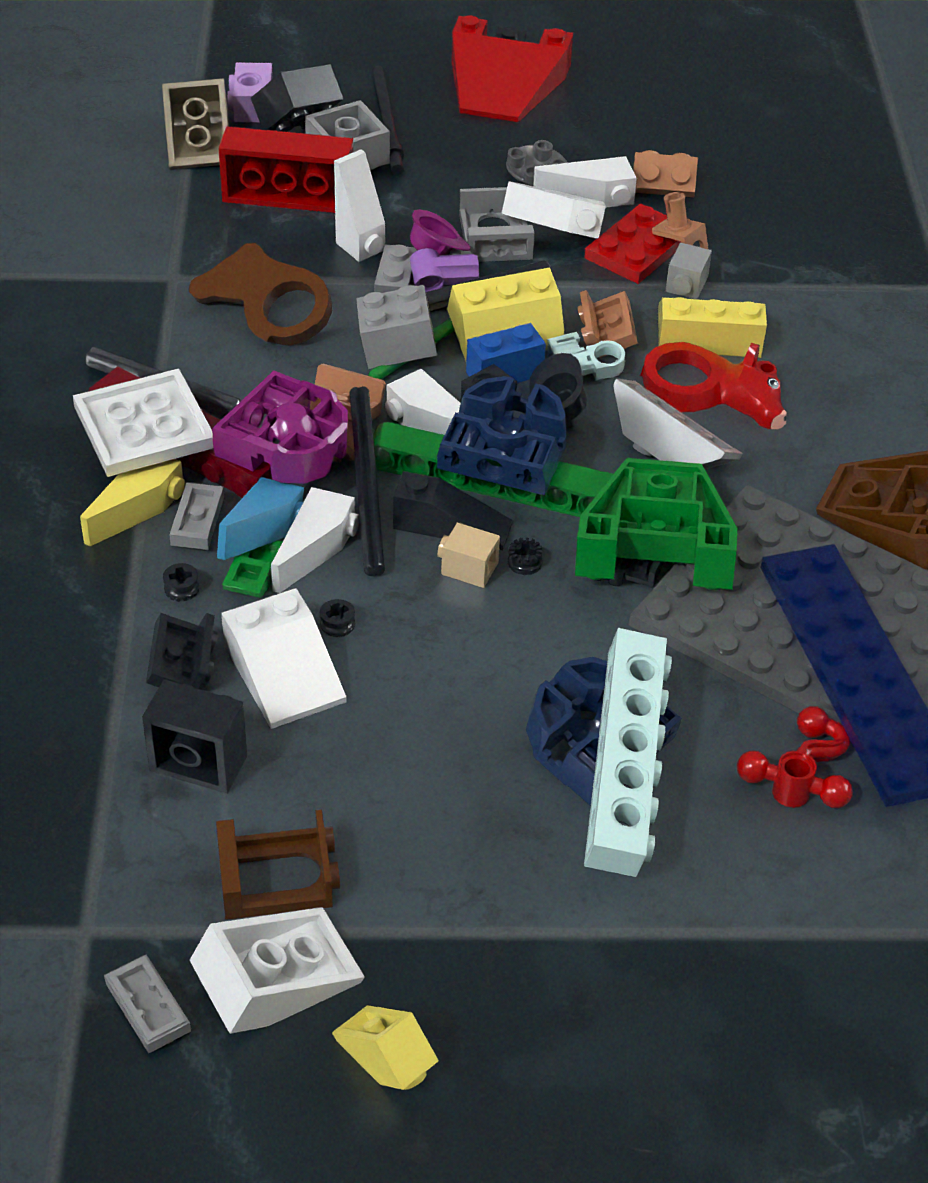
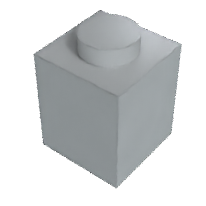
(688, 270)

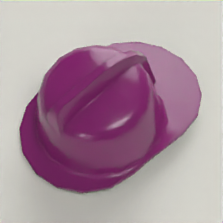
(435, 233)

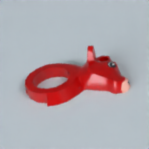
(745, 386)

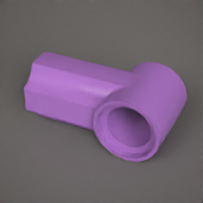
(440, 270)

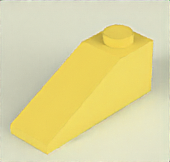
(132, 500)

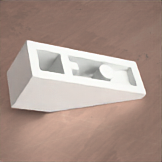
(600, 180)
(357, 208)
(554, 209)
(420, 403)
(314, 536)

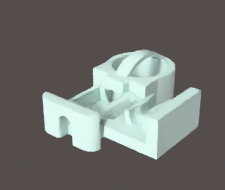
(588, 359)

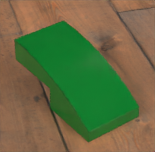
(252, 571)

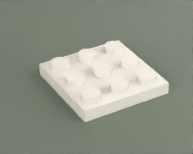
(143, 422)

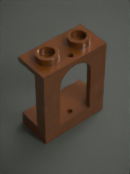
(309, 843)

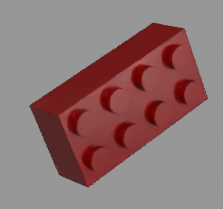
(280, 168)

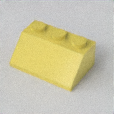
(506, 303)
(712, 324)

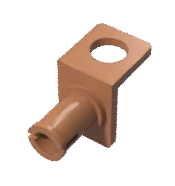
(677, 224)

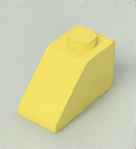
(387, 1046)

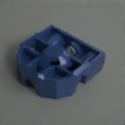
(490, 431)
(557, 717)

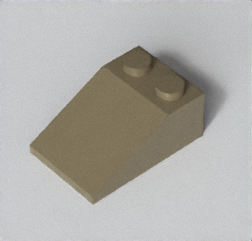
(195, 122)

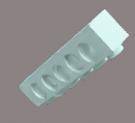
(632, 685)

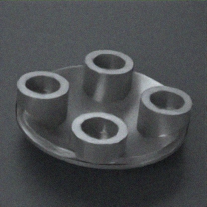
(523, 159)

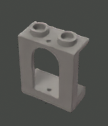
(494, 242)

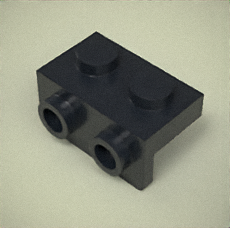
(181, 651)

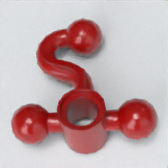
(796, 770)

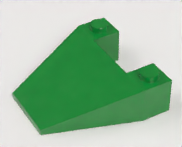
(658, 515)

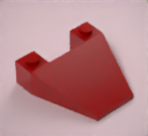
(506, 75)

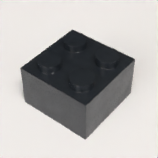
(294, 95)
(195, 736)

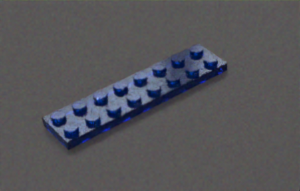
(855, 668)

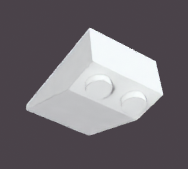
(282, 658)
(272, 966)

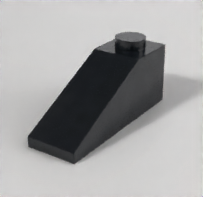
(434, 507)

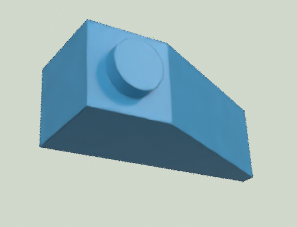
(259, 517)

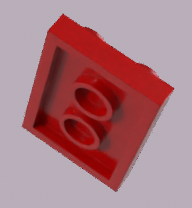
(631, 247)

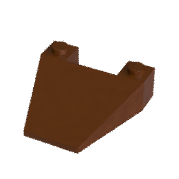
(883, 503)

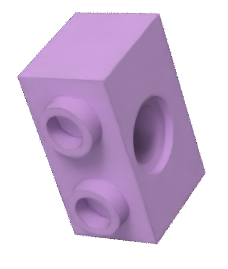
(243, 85)

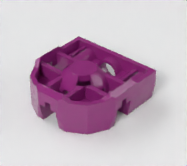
(306, 436)

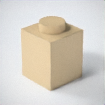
(469, 554)

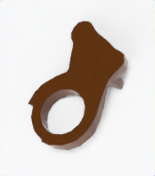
(257, 282)

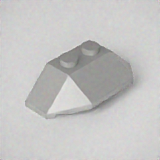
(665, 431)

